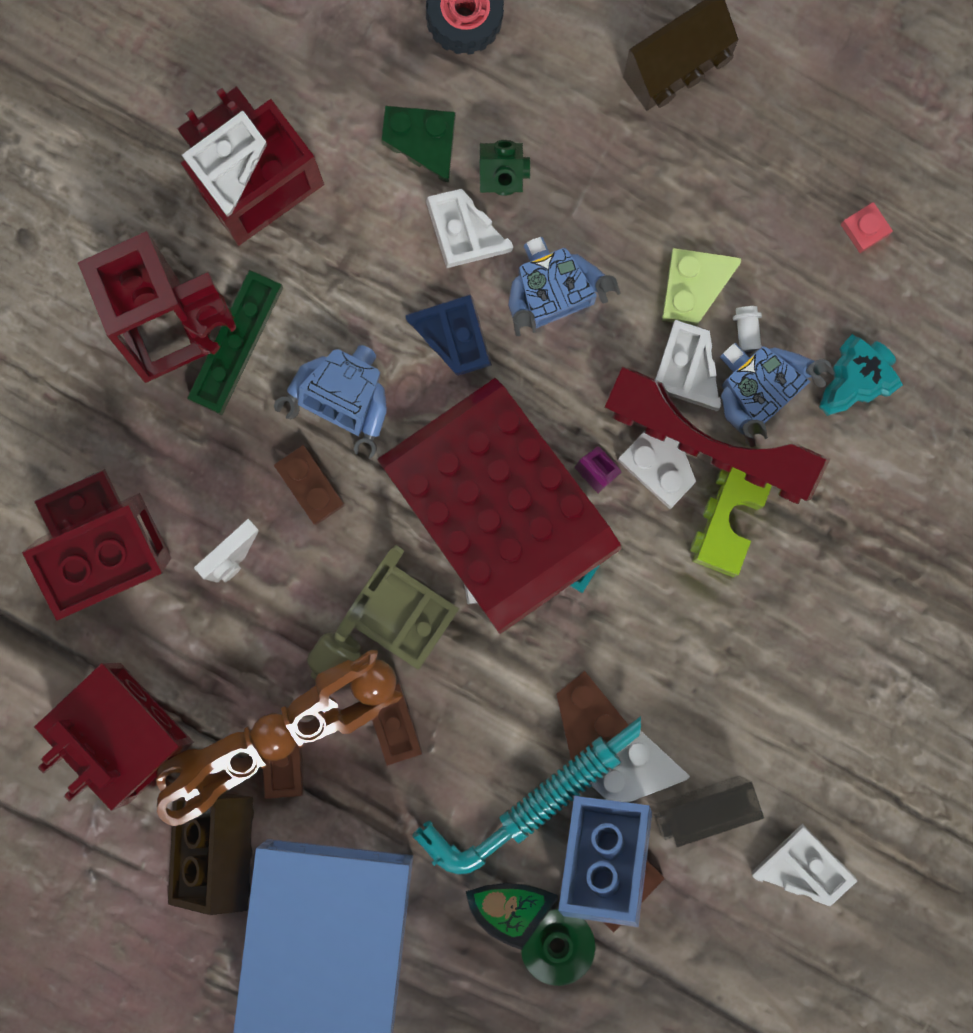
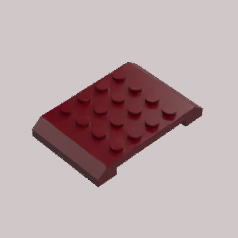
(499, 505)

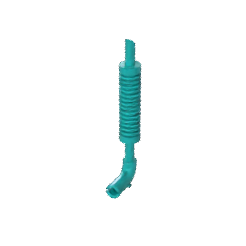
(532, 809)

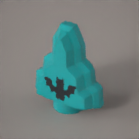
(860, 375)

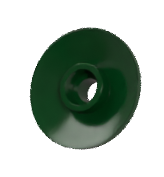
(562, 965)

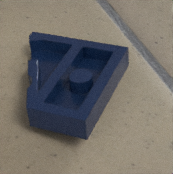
(454, 334)

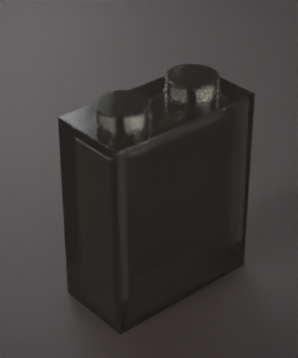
(708, 811)

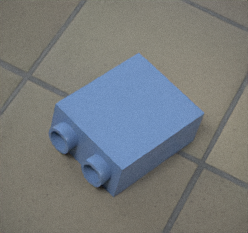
(323, 940)

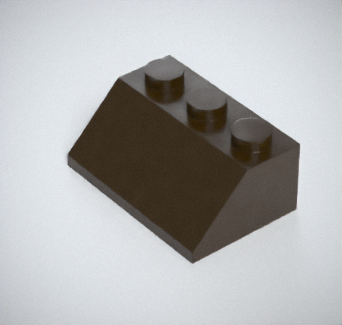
(681, 53)
(212, 857)

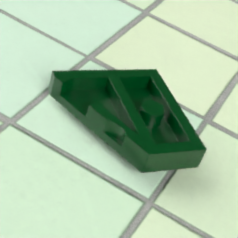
(421, 136)

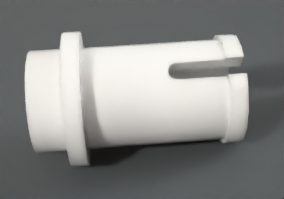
(748, 328)

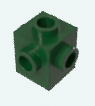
(503, 167)

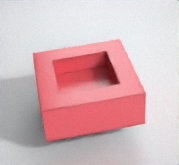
(866, 227)

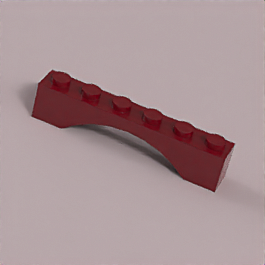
(647, 402)

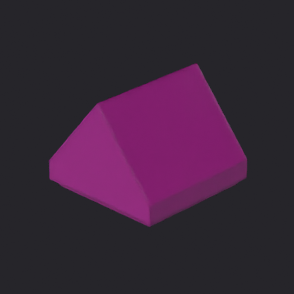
(597, 469)

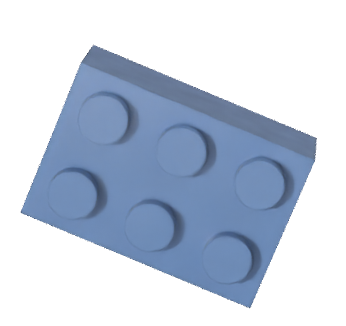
(606, 861)

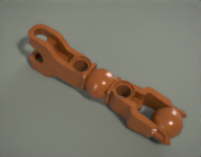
(214, 770)

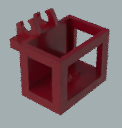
(281, 177)
(137, 285)
(93, 545)
(110, 736)

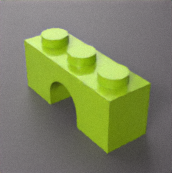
(718, 544)

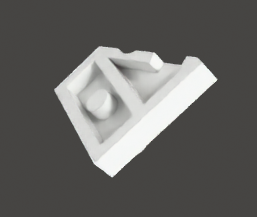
(227, 160)
(464, 230)
(689, 367)
(659, 467)
(224, 559)
(641, 772)
(806, 868)

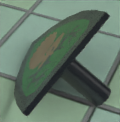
(510, 910)

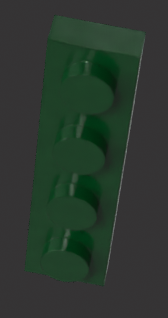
(224, 368)

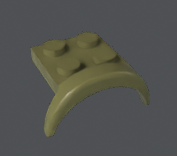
(398, 612)

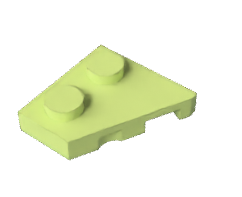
(695, 283)

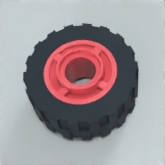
(461, 32)

